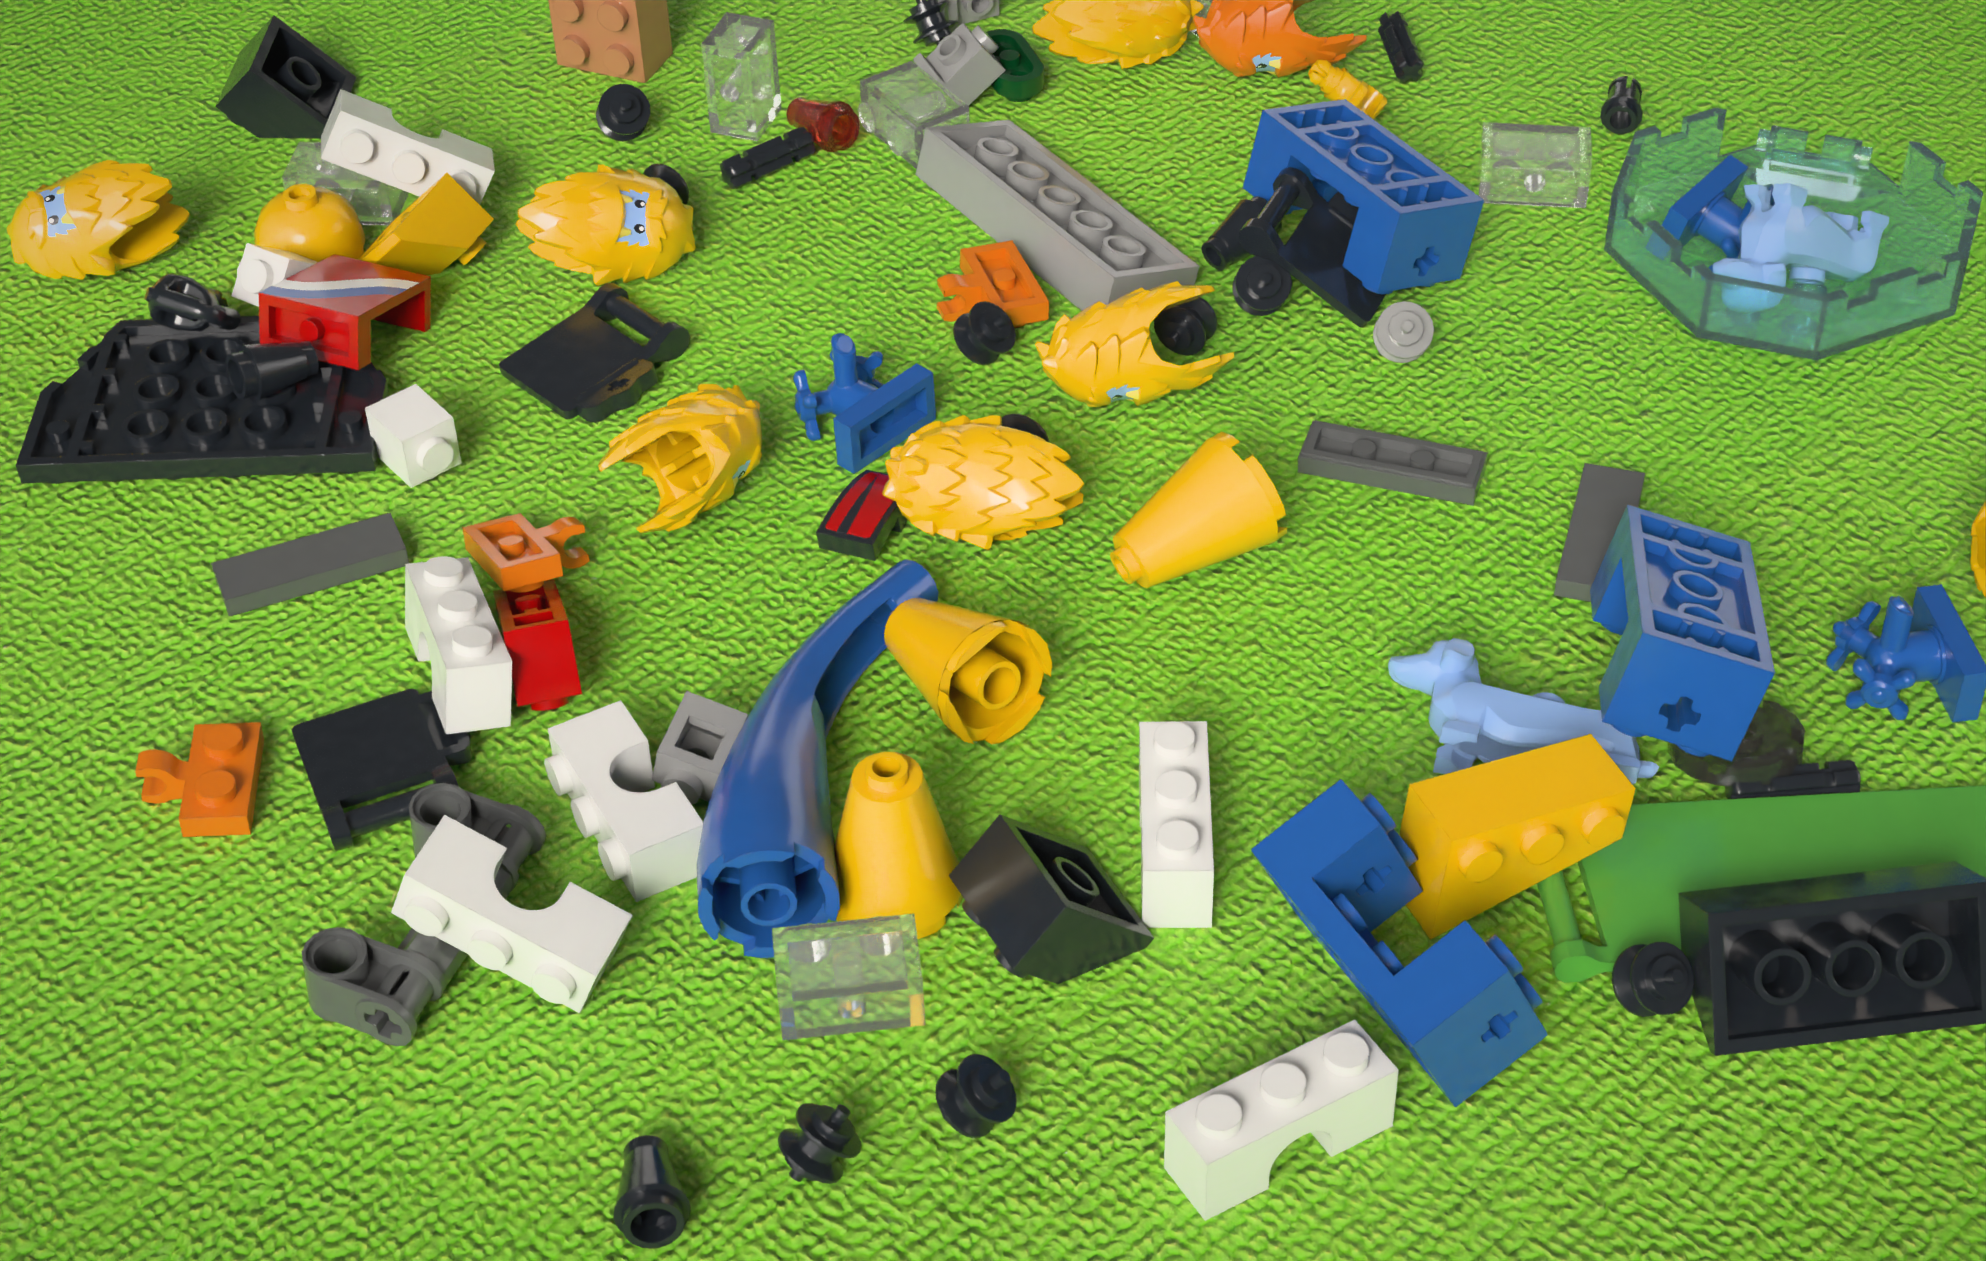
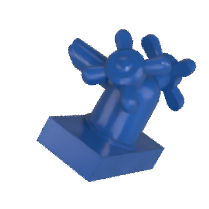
(1709, 209)
(868, 414)
(1913, 647)

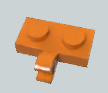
(996, 276)
(520, 554)
(214, 784)

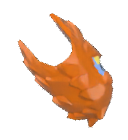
(1265, 37)

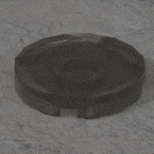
(1767, 751)

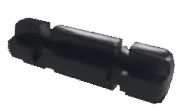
(1400, 47)
(767, 158)
(1806, 779)

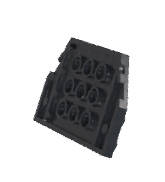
(164, 409)

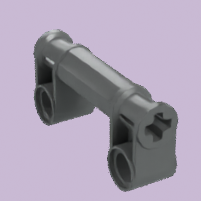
(379, 985)

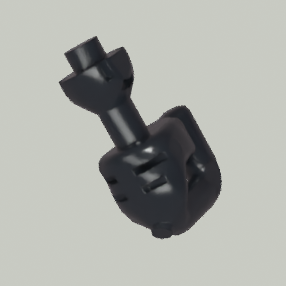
(189, 305)

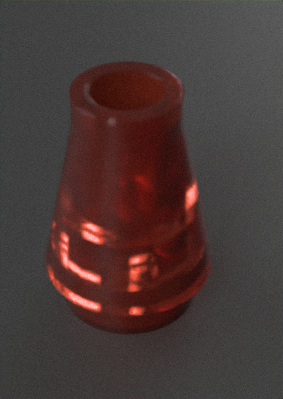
(830, 122)

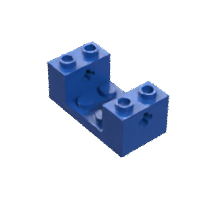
(1411, 213)
(1690, 631)
(1455, 1005)

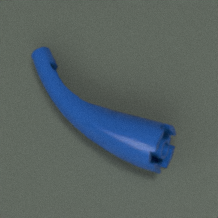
(769, 820)

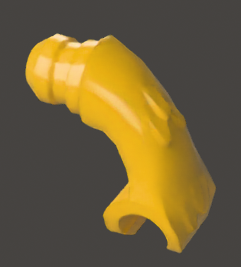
(1341, 85)

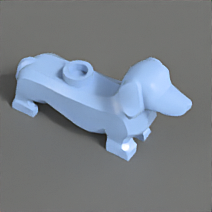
(1802, 239)
(1500, 723)

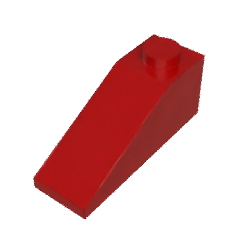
(539, 646)

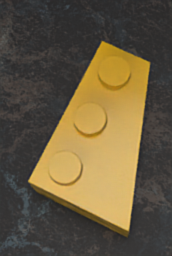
(1509, 826)

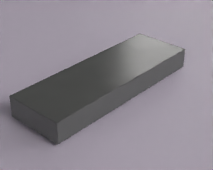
(1392, 462)
(1595, 517)
(310, 564)

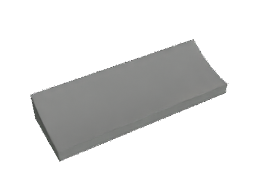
(1051, 212)

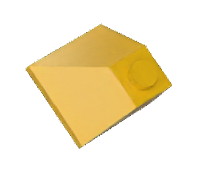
(432, 231)

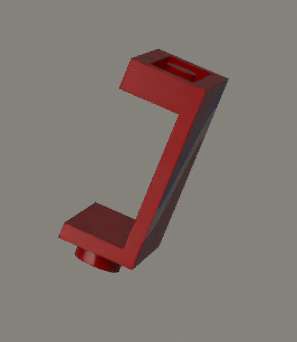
(335, 305)

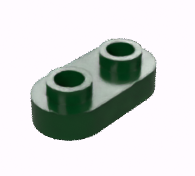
(1022, 67)

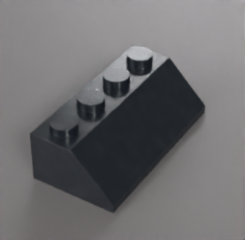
(1837, 956)

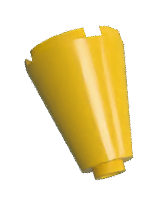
(1200, 517)
(970, 666)
(894, 846)

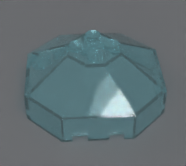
(1916, 265)

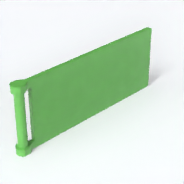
(1746, 843)

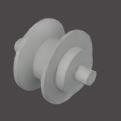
(1403, 332)

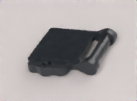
(1315, 247)
(591, 366)
(375, 753)

